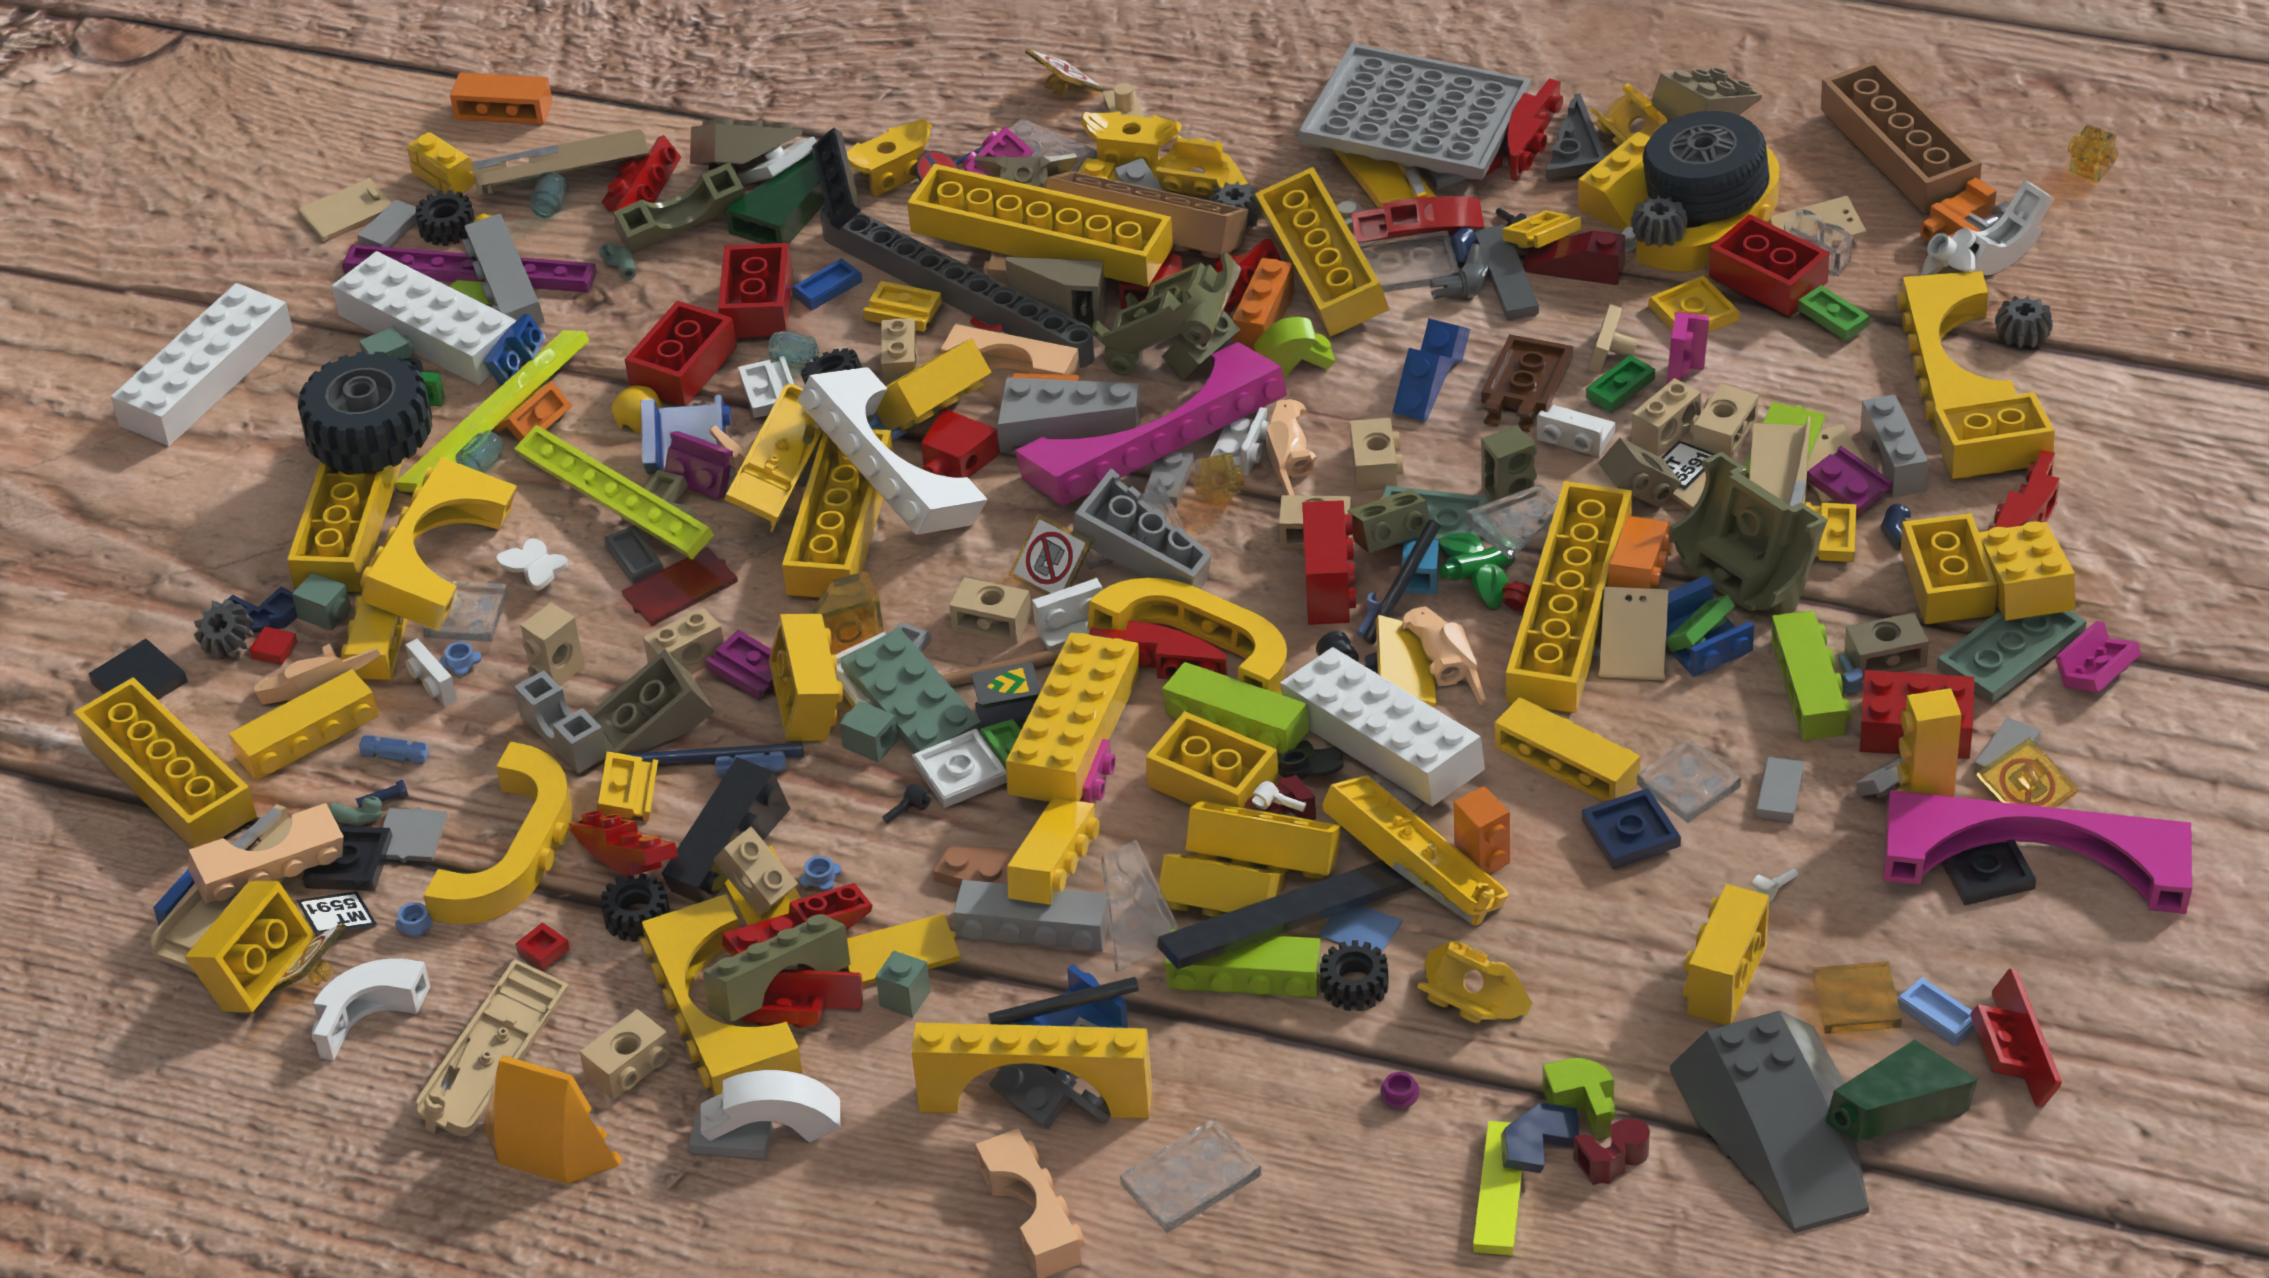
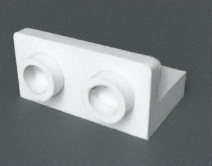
(1574, 430)
(1244, 440)
(1064, 613)

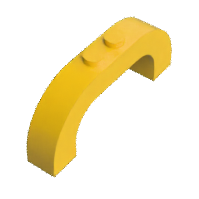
(1693, 250)
(1200, 615)
(496, 891)

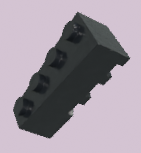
(742, 800)

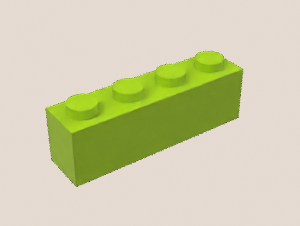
(1809, 675)
(1237, 706)
(1266, 967)

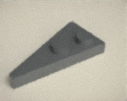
(1577, 143)

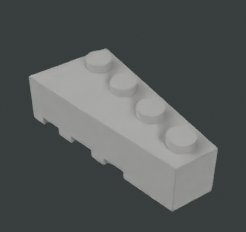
(1065, 410)
(1138, 535)

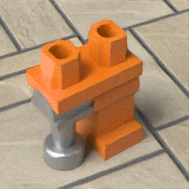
(1969, 209)

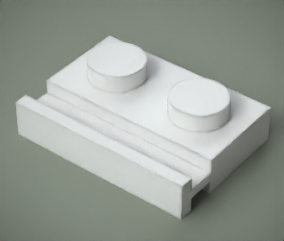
(763, 384)

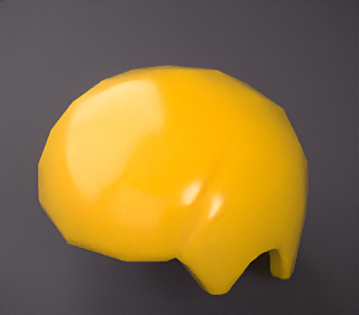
(627, 406)

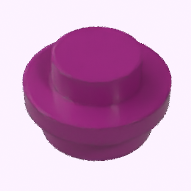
(1399, 1090)

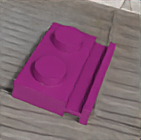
(700, 462)
(1849, 480)
(743, 664)

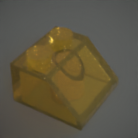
(850, 611)

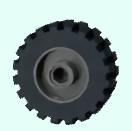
(365, 412)

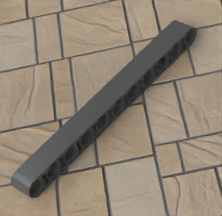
(958, 283)

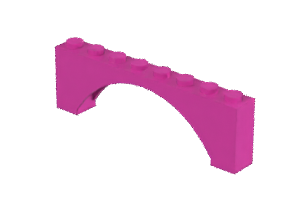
(1074, 467)
(2142, 850)

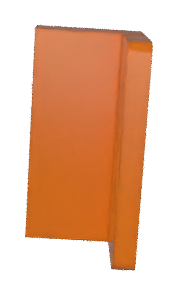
(539, 409)

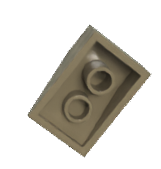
(652, 707)

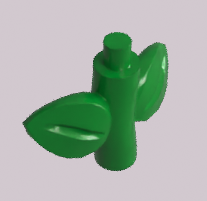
(1471, 561)

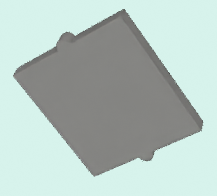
(414, 833)

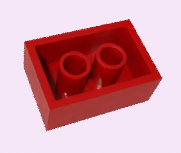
(1768, 264)
(756, 288)
(681, 352)
(1326, 562)
(1886, 698)

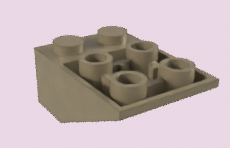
(1700, 91)
(736, 142)
(1063, 284)

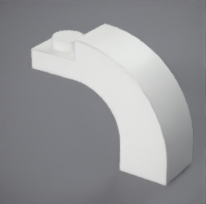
(2013, 232)
(365, 990)
(774, 1097)

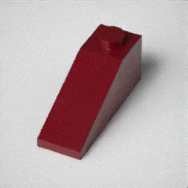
(1584, 257)

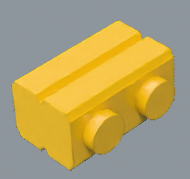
(440, 164)

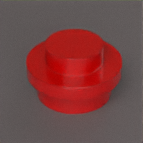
(1516, 595)

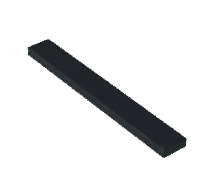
(1281, 914)

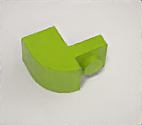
(1294, 340)
(1582, 1086)

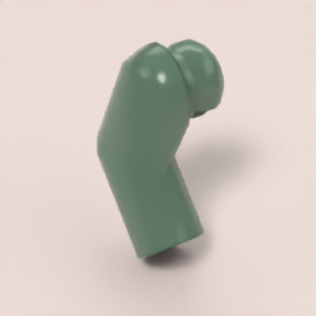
(620, 258)
(360, 816)

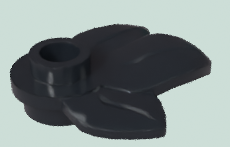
(1309, 761)

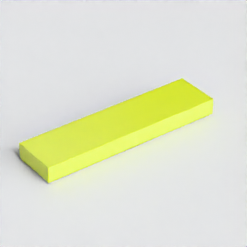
(1497, 1198)

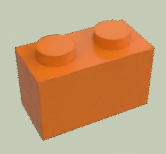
(1482, 829)

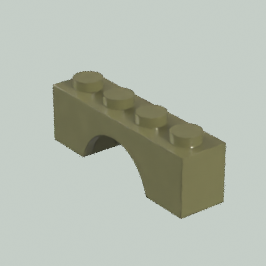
(649, 223)
(740, 982)

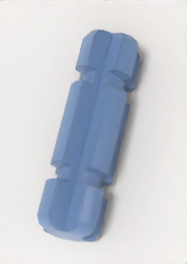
(393, 749)
(774, 761)

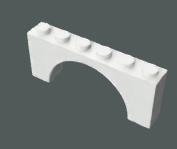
(922, 499)

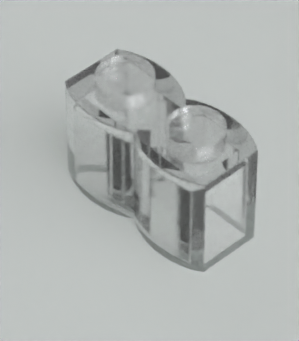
(1824, 235)

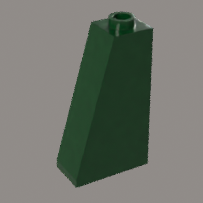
(779, 206)
(1901, 1093)

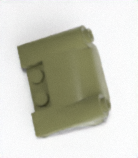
(1176, 305)
(1748, 539)

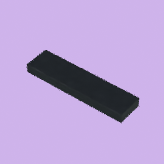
(836, 178)

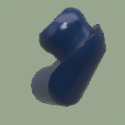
(1461, 243)
(1892, 523)

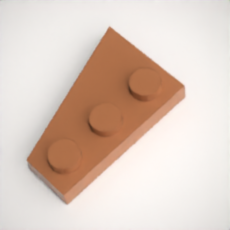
(973, 864)

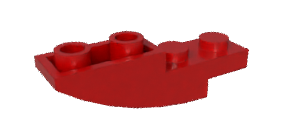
(1528, 125)
(1417, 217)
(2035, 499)
(1167, 648)
(620, 844)
(842, 904)

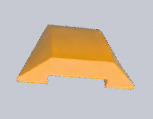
(543, 1124)

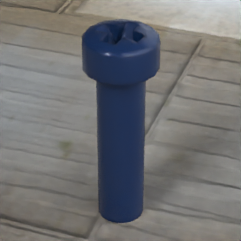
(388, 793)

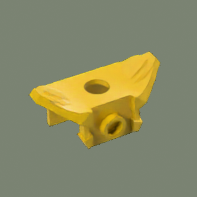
(1625, 111)
(1128, 137)
(1187, 154)
(891, 156)
(1501, 992)

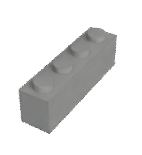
(501, 268)
(1071, 921)

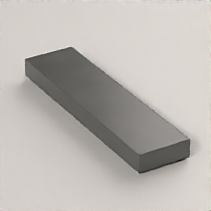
(1507, 274)

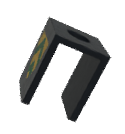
(1005, 694)

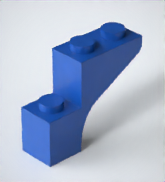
(1428, 368)

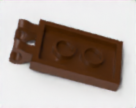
(1525, 379)

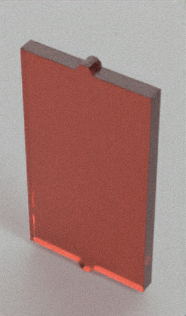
(679, 586)

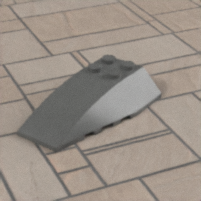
(1765, 1102)

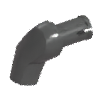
(1470, 277)

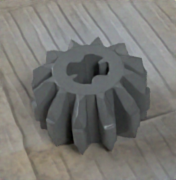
(1239, 196)
(1659, 221)
(2023, 322)
(223, 629)

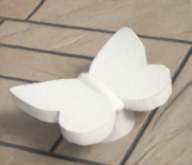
(1951, 252)
(534, 562)

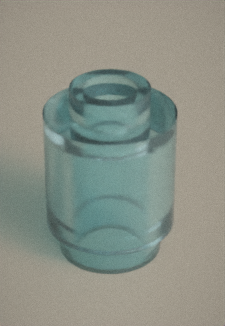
(548, 194)
(795, 347)
(481, 451)

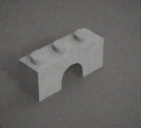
(1889, 431)
(571, 735)

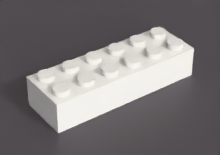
(437, 319)
(202, 364)
(1386, 727)

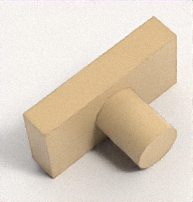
(1122, 99)
(1610, 340)

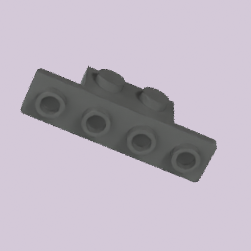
(1043, 1092)

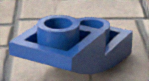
(515, 346)

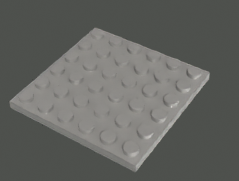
(1414, 111)

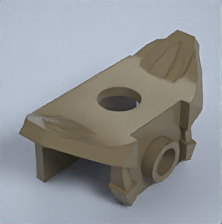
(1026, 169)

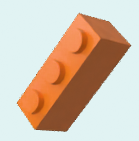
(501, 98)
(1264, 300)
(1640, 554)

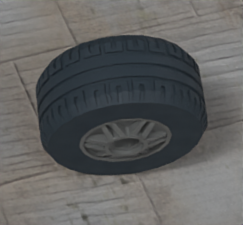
(1708, 164)

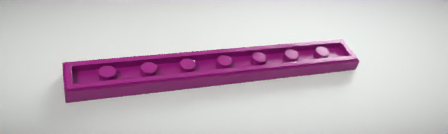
(458, 266)

